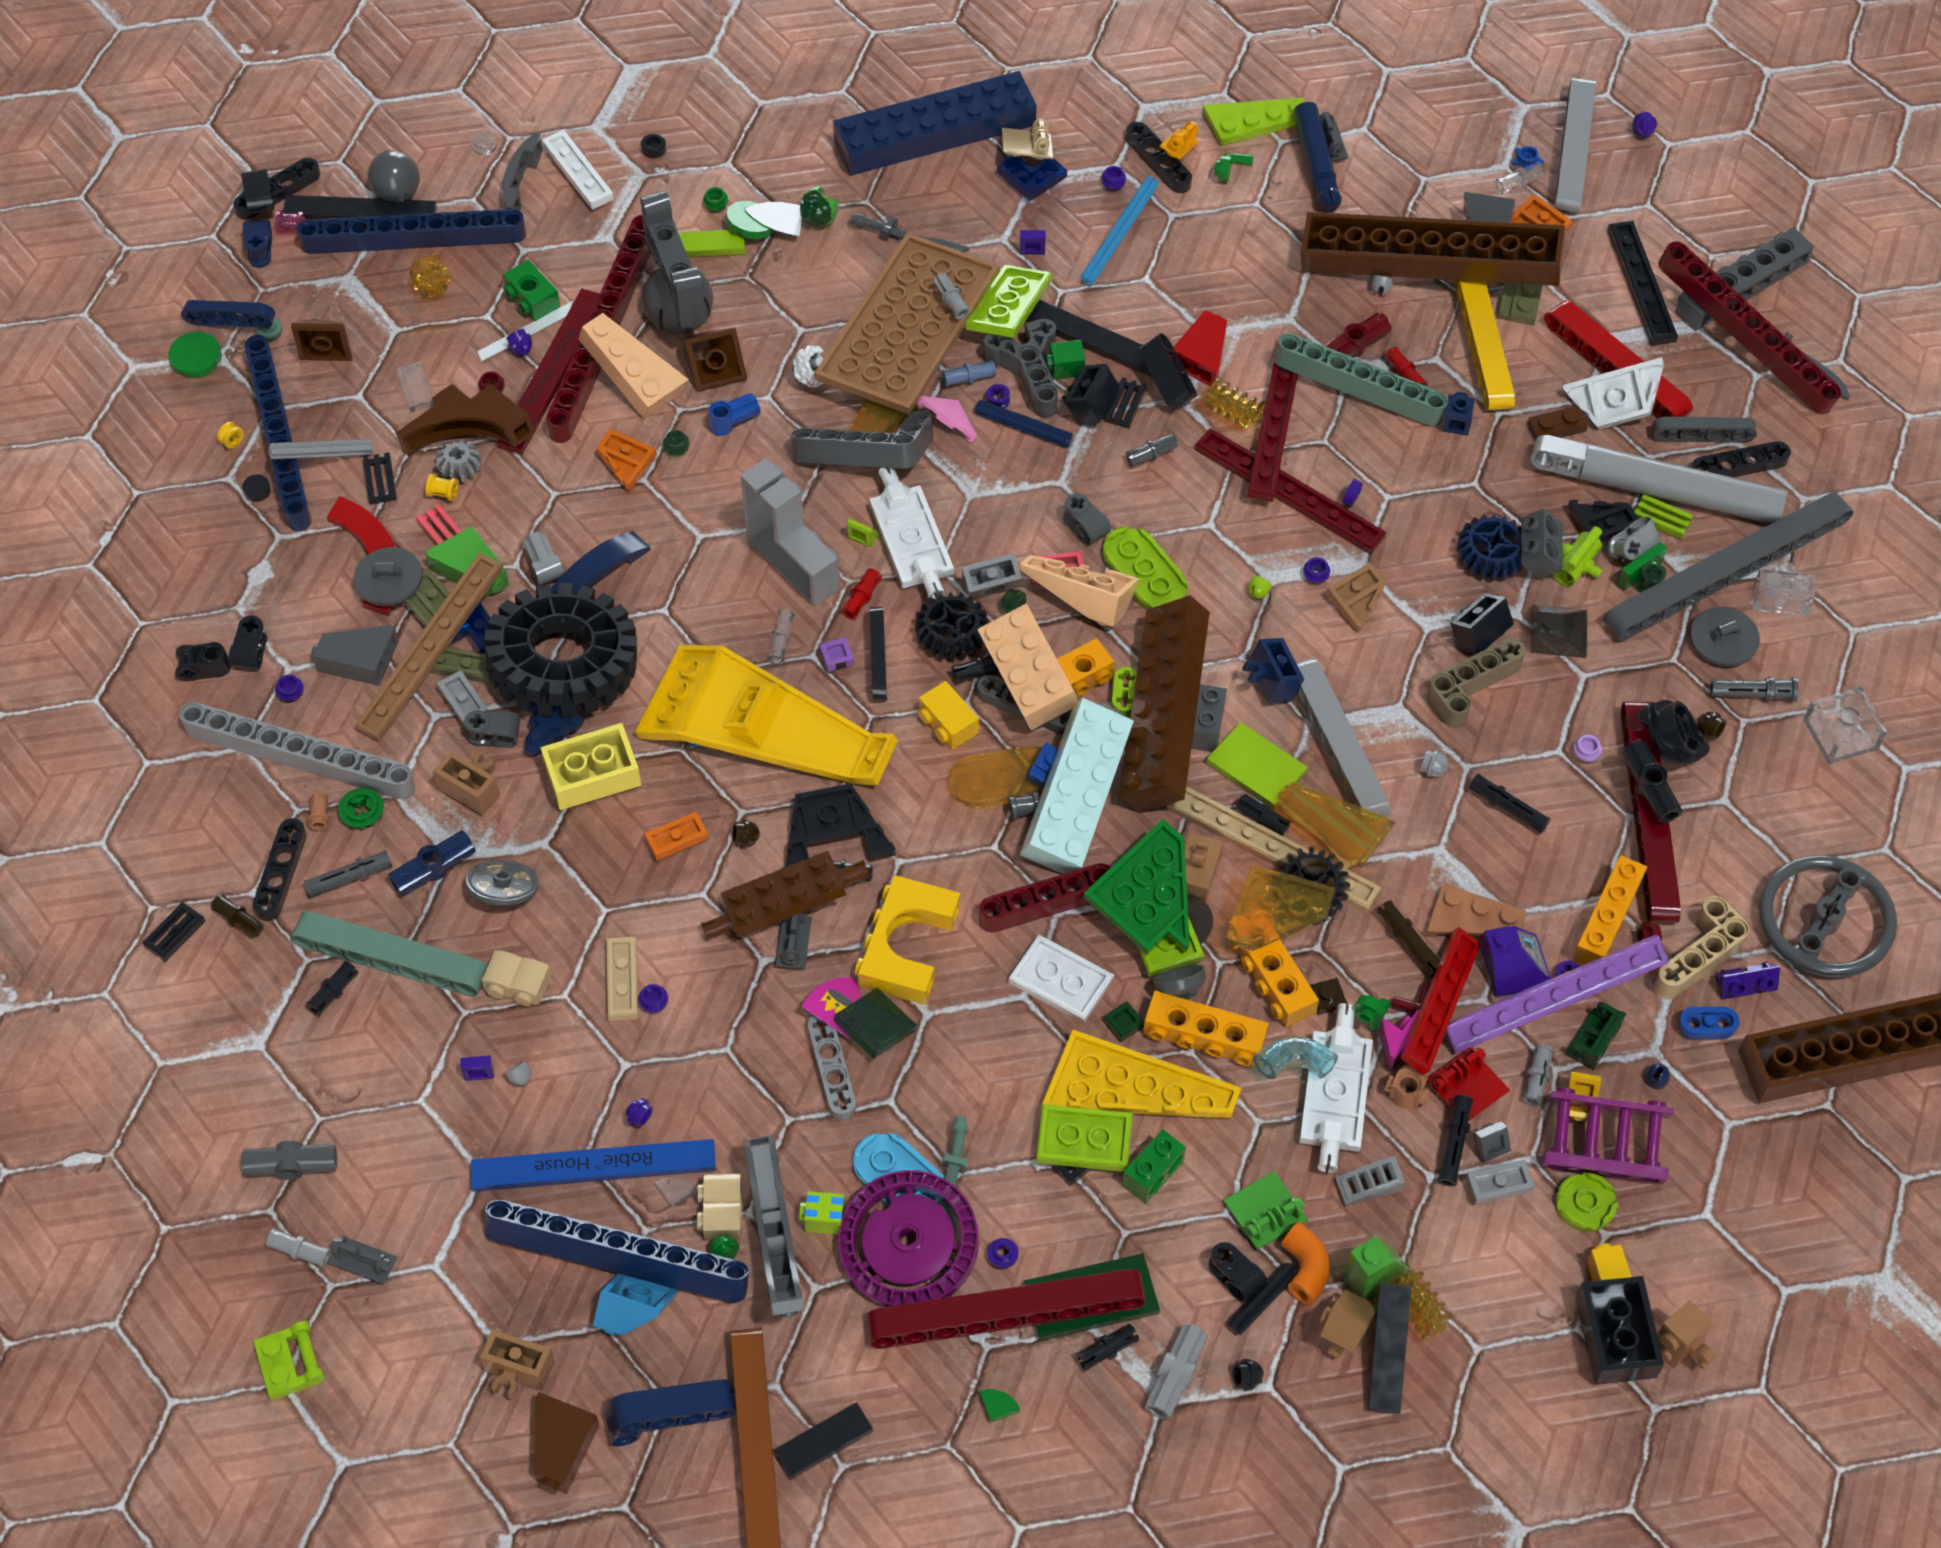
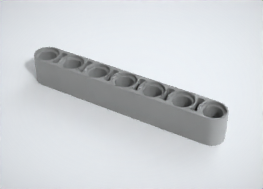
(1575, 145)
(1339, 740)

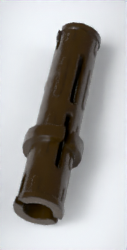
(1403, 929)

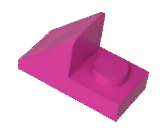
(1394, 1039)

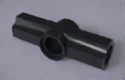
(1657, 794)

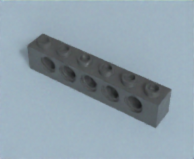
(1754, 272)

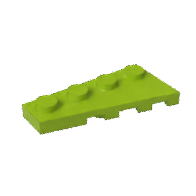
(1250, 119)

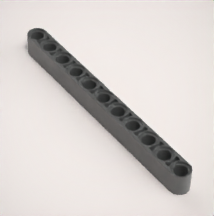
(1727, 566)

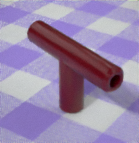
(1411, 1006)

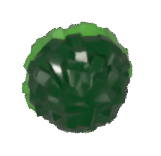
(818, 209)

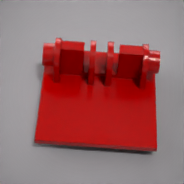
(1468, 1077)

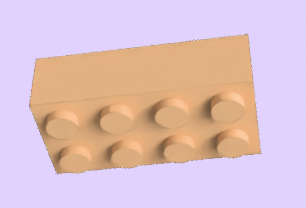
(1028, 666)

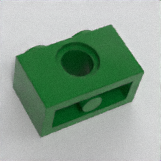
(531, 290)

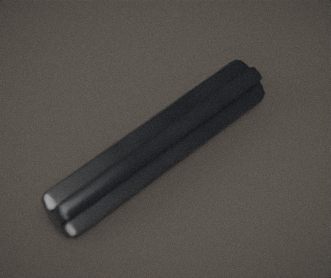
(1262, 1299)

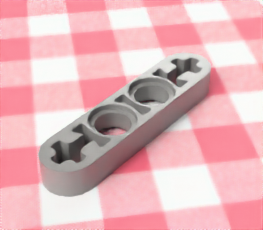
(829, 1066)

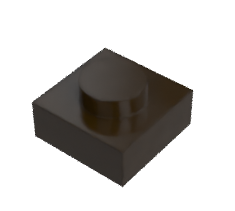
(1329, 995)

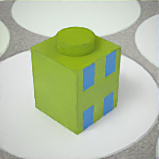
(822, 1212)

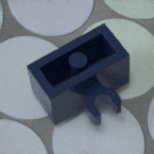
(1274, 670)

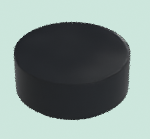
(653, 146)
(256, 488)

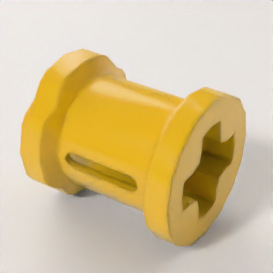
(442, 487)

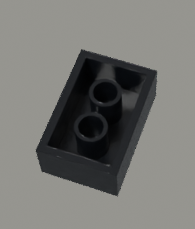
(1619, 1330)

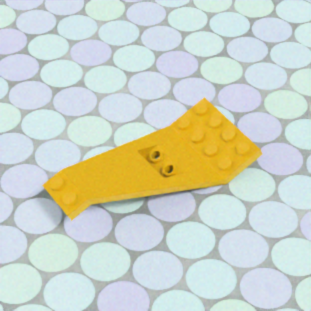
(741, 709)

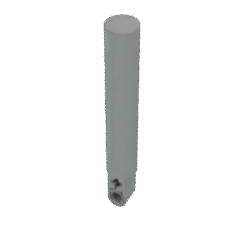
(1659, 479)

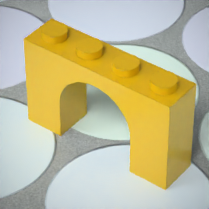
(905, 903)

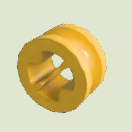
(230, 435)

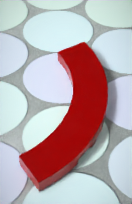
(364, 527)

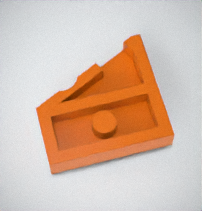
(1540, 212)

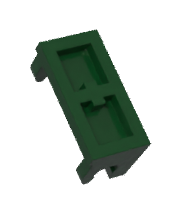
(1596, 1035)

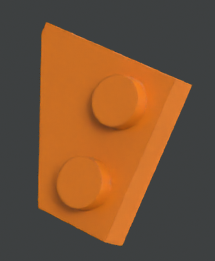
(625, 456)

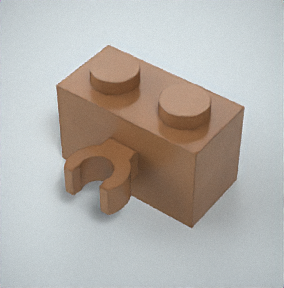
(467, 781)
(1201, 863)
(1347, 1322)
(1683, 1336)
(515, 1362)

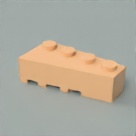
(632, 366)

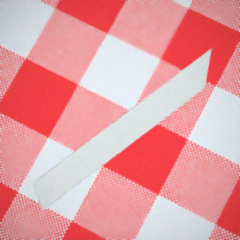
(531, 328)

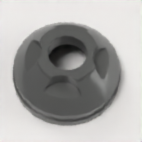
(1181, 982)

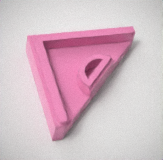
(949, 413)

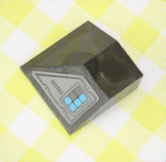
(1559, 631)

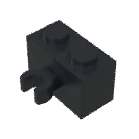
(1091, 394)
(1481, 623)

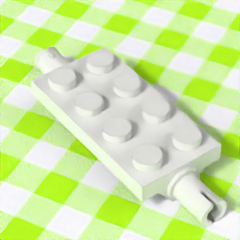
(911, 534)
(1337, 1102)

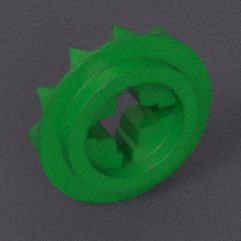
(356, 799)

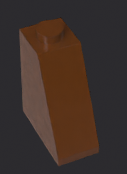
(561, 1442)

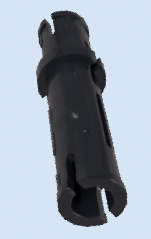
(1509, 803)
(1457, 1130)

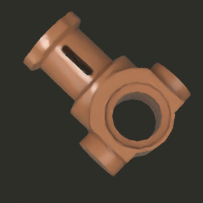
(1409, 1078)

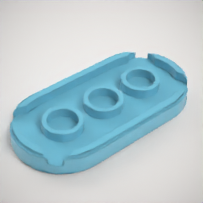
(887, 1154)

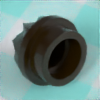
(1711, 725)
(745, 833)

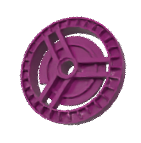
(908, 1216)

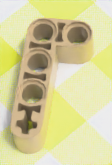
(1717, 938)

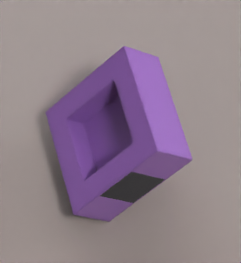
(836, 654)

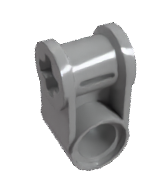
(1634, 540)

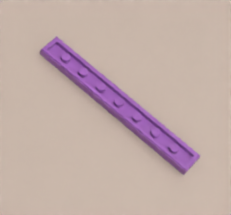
(1556, 993)

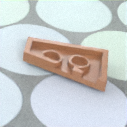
(1471, 913)

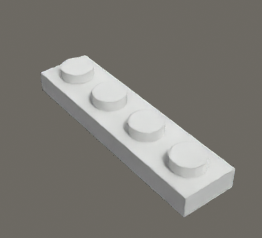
(577, 169)

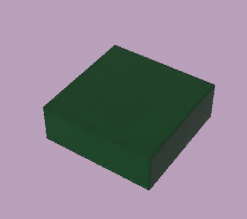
(1123, 1021)

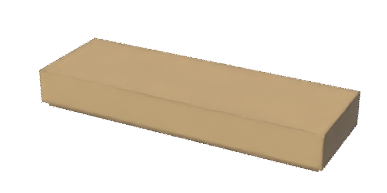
(622, 978)

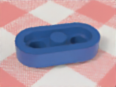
(1707, 1022)

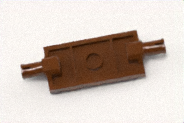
(783, 894)

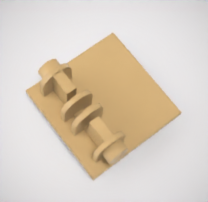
(1028, 143)

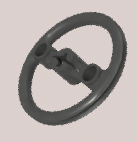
(1848, 873)

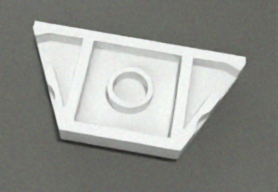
(1618, 394)

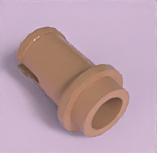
(318, 815)

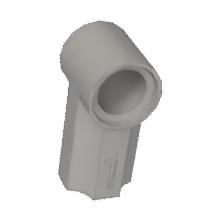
(544, 563)

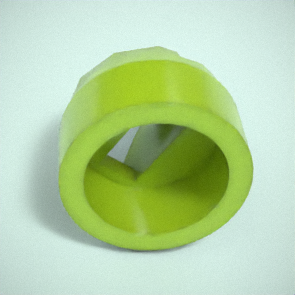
(1259, 587)

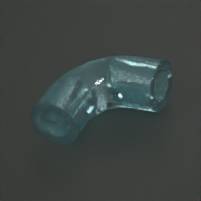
(1295, 1052)

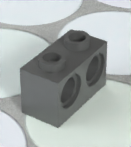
(1542, 543)
(1208, 717)

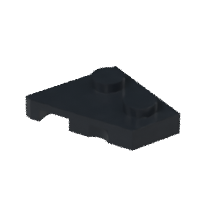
(1609, 517)

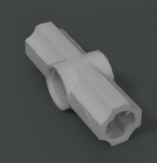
(1176, 1371)

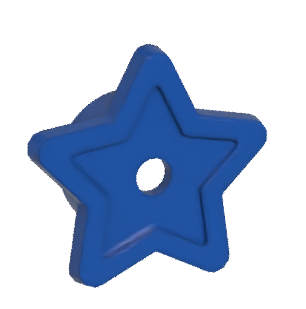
(1526, 152)

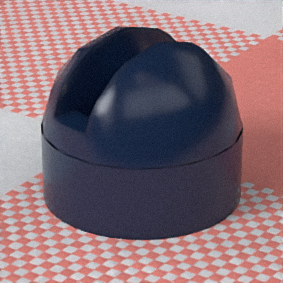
(1663, 1079)

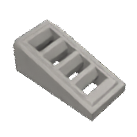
(1377, 1168)

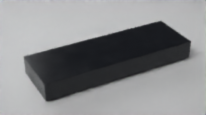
(823, 1441)

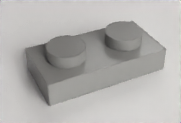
(460, 695)
(1500, 1182)

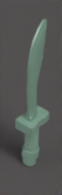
(955, 1161)

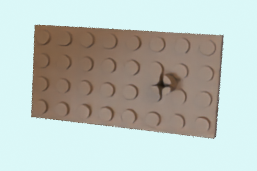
(903, 325)

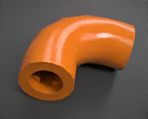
(1313, 1263)

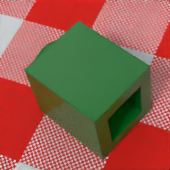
(1066, 359)

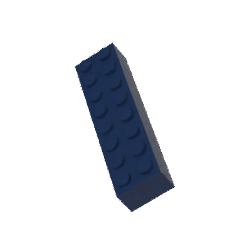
(934, 123)

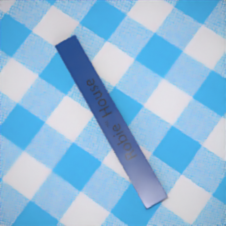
(593, 1165)

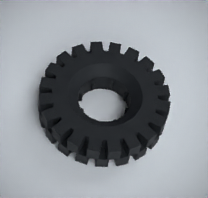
(563, 683)

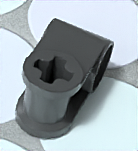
(1085, 519)
(495, 729)

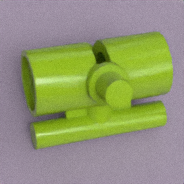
(1579, 558)

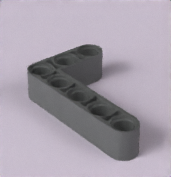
(864, 447)

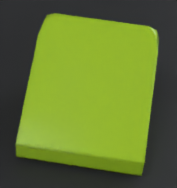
(861, 533)

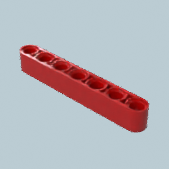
(1610, 354)

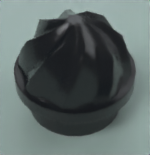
(1247, 1374)

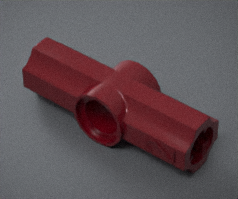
(1360, 335)

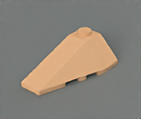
(1089, 592)

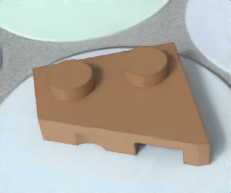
(1357, 594)

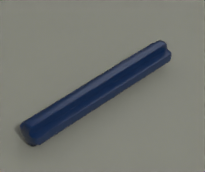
(1024, 423)

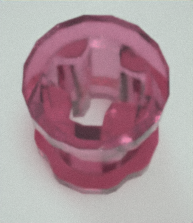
(288, 221)

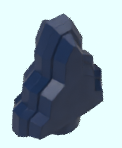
(549, 729)

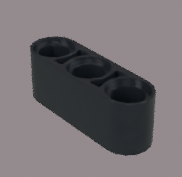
(1167, 371)

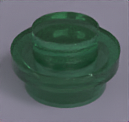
(676, 443)
(1013, 599)

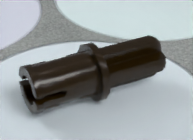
(236, 915)

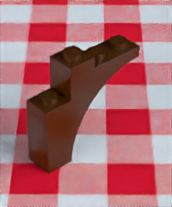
(457, 415)

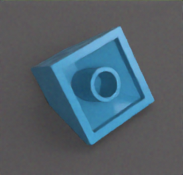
(630, 1303)

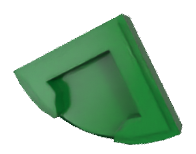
(998, 1404)

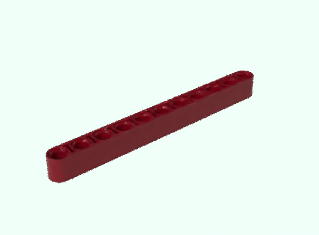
(613, 302)

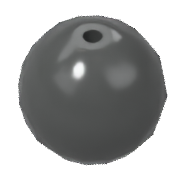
(393, 176)

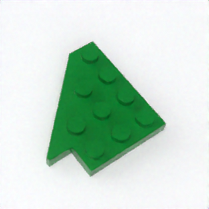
(1147, 890)

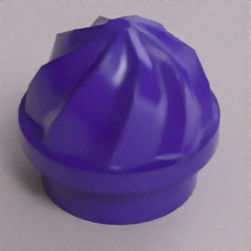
(1644, 124)
(519, 342)

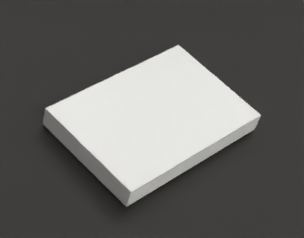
(1061, 978)

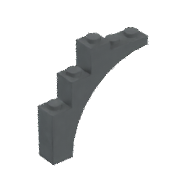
(773, 1226)

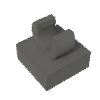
(1492, 1141)

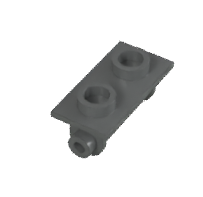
(1333, 137)
(794, 942)
(361, 1259)

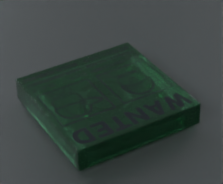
(875, 1023)

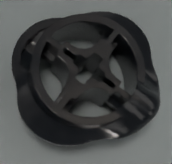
(1673, 732)

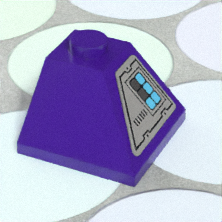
(1513, 960)

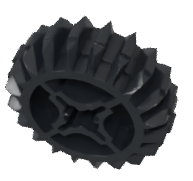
(955, 614)
(1330, 870)

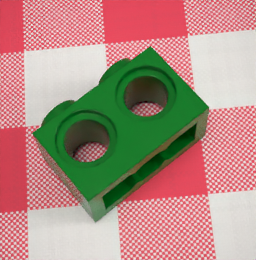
(1154, 1166)

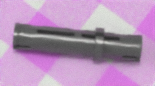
(348, 873)

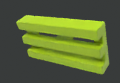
(1664, 514)

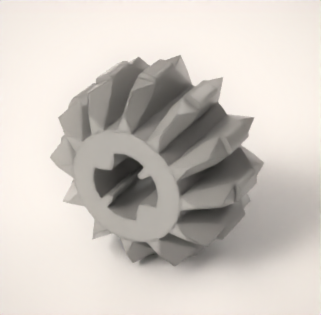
(458, 460)

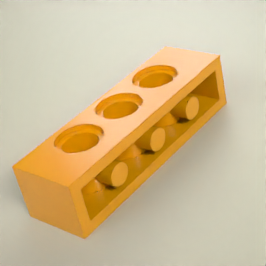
(1610, 911)
(1287, 1007)
(1196, 1016)

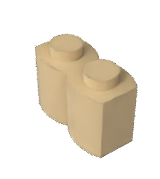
(516, 978)
(721, 1206)

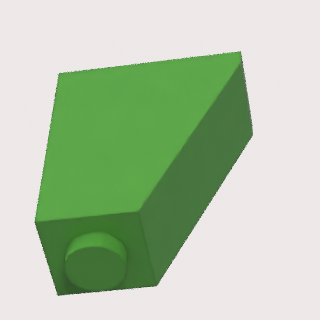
(456, 555)
(1370, 1265)

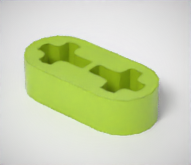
(1120, 691)

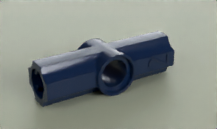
(418, 871)

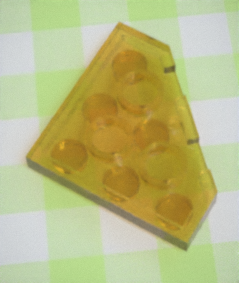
(1275, 907)

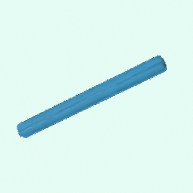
(1119, 231)

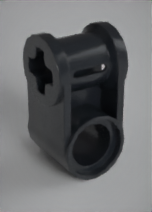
(248, 644)
(202, 661)
(1238, 1274)

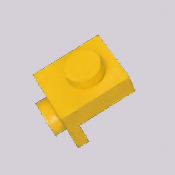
(1583, 1085)

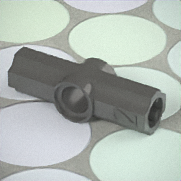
(289, 1160)

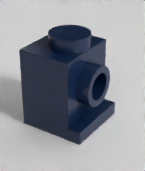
(1459, 408)

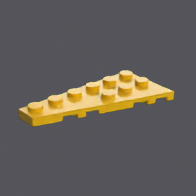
(1124, 1080)

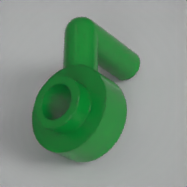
(1223, 166)
(1371, 1010)

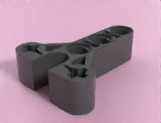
(1028, 363)

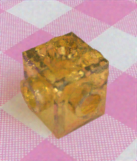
(430, 276)

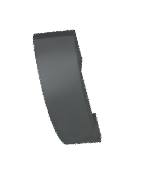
(525, 157)

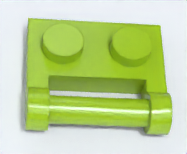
(278, 1363)

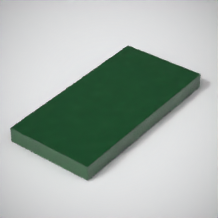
(1072, 1326)

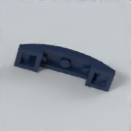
(603, 560)

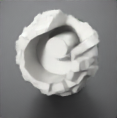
(805, 365)

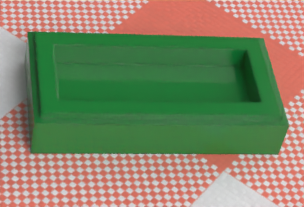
(1632, 572)

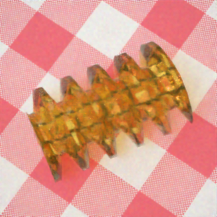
(1232, 405)
(1422, 1307)

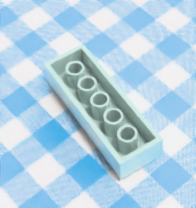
(1076, 787)

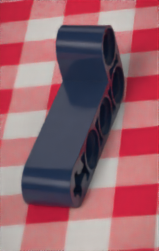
(666, 1408)

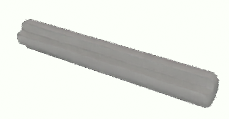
(320, 449)

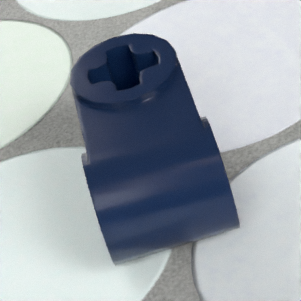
(258, 241)

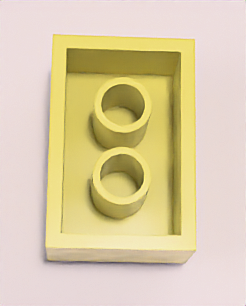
(591, 766)

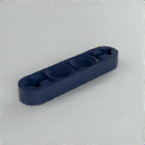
(251, 313)

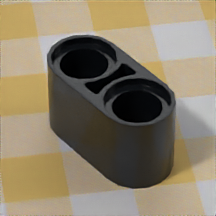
(257, 191)

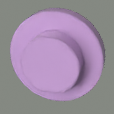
(1587, 748)

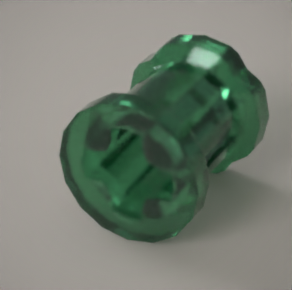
(1652, 574)

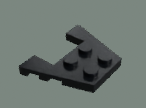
(834, 816)

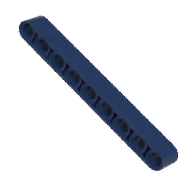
(411, 231)
(277, 431)
(616, 1251)

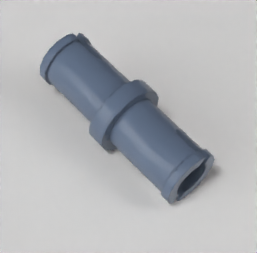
(968, 373)

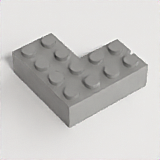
(778, 532)

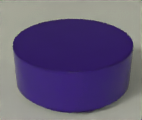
(1352, 492)

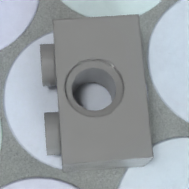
(991, 576)

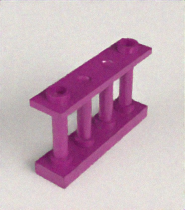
(1620, 1164)

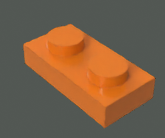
(676, 836)

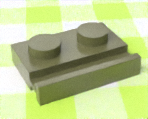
(1520, 303)
(427, 598)

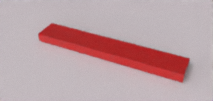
(1440, 1001)

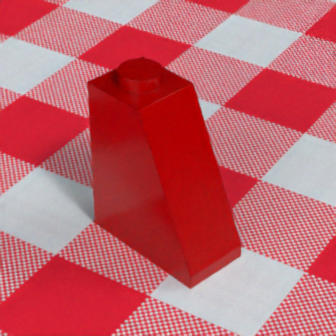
(1202, 347)

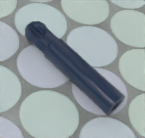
(1317, 155)

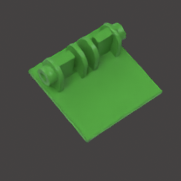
(1266, 1210)

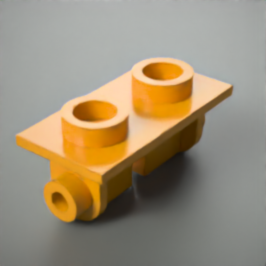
(1181, 141)

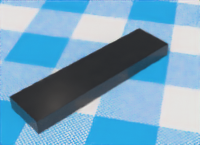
(1389, 1348)

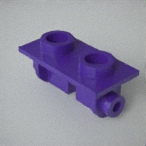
(1753, 980)

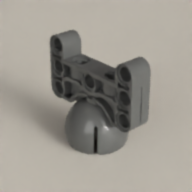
(676, 285)

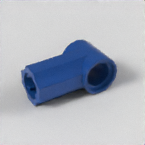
(727, 414)

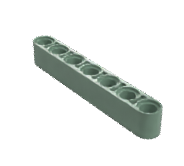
(1360, 379)
(389, 953)

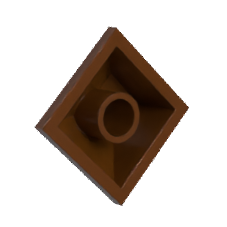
(321, 340)
(714, 358)

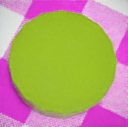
(1586, 1202)

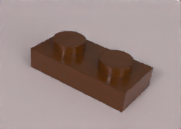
(1558, 423)

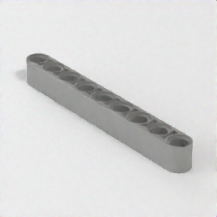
(306, 759)

